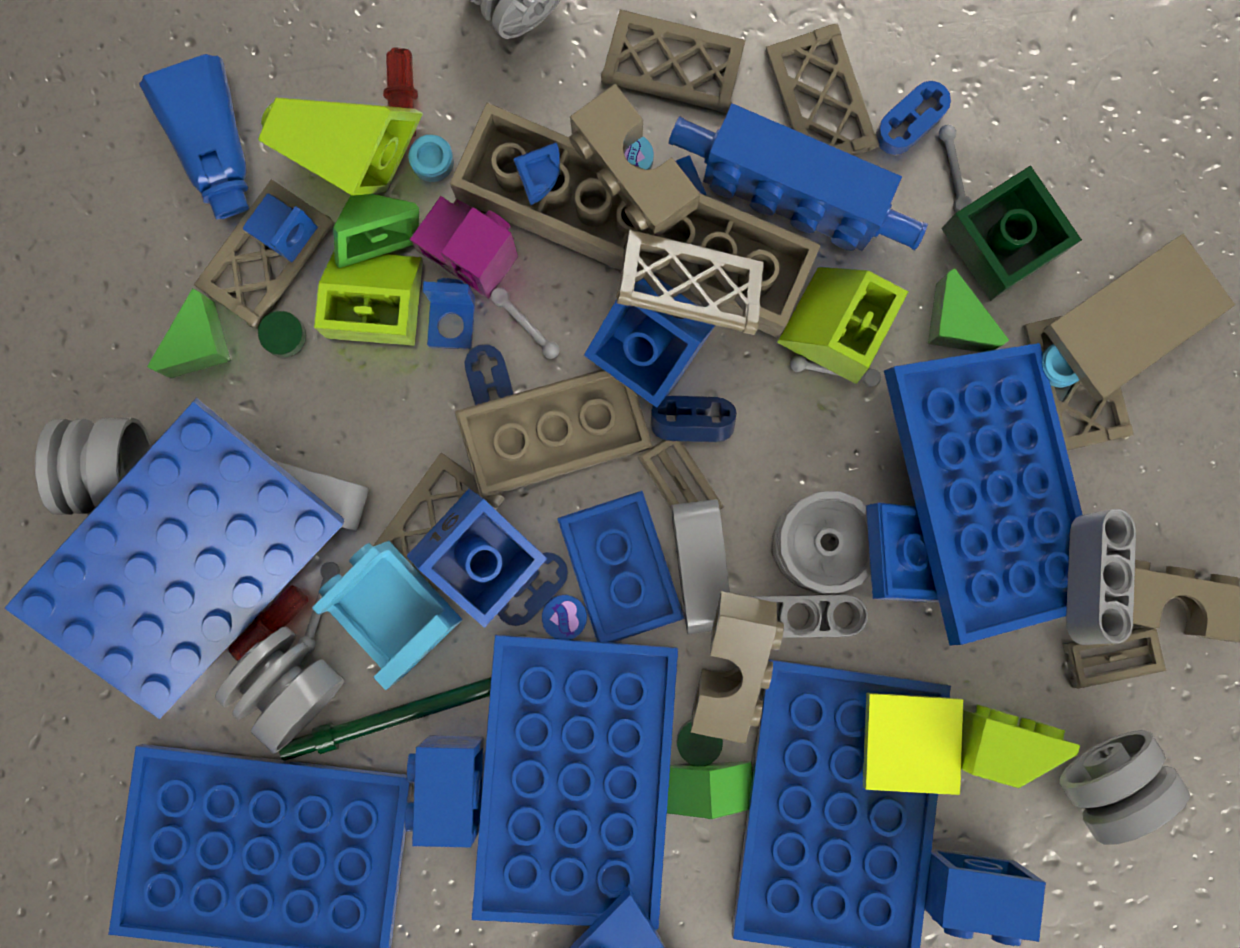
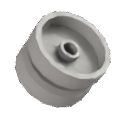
(799, 547)
(1124, 788)

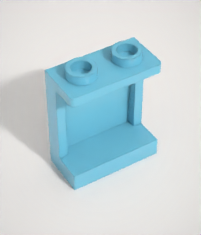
(388, 610)

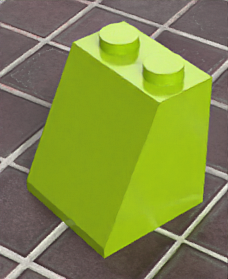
(341, 142)

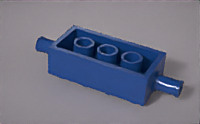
(799, 179)

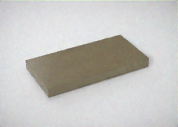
(1139, 317)
(551, 431)

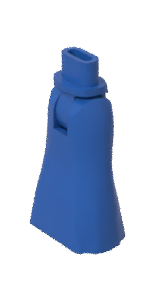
(199, 119)

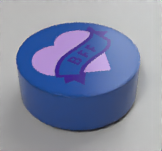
(564, 617)

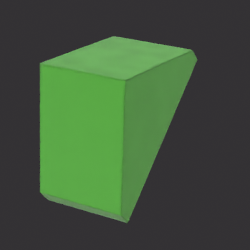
(373, 227)
(961, 319)
(192, 340)
(709, 789)

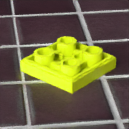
(913, 744)

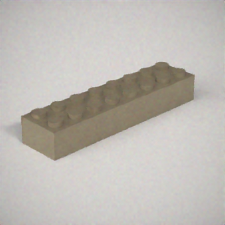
(595, 224)

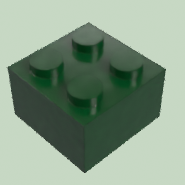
(1010, 232)

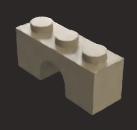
(653, 196)
(1209, 606)
(728, 700)

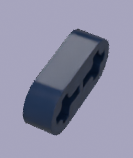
(476, 380)
(694, 419)
(541, 596)

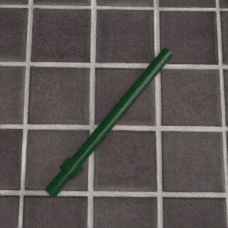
(328, 737)

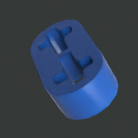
(906, 111)

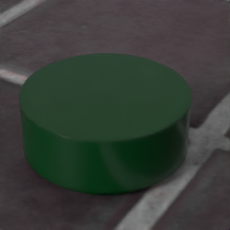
(282, 334)
(697, 748)

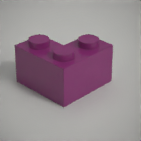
(467, 244)

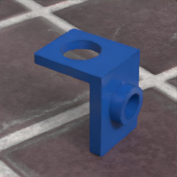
(280, 227)
(445, 298)

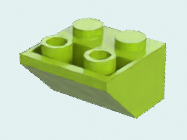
(370, 300)
(843, 319)
(1011, 752)

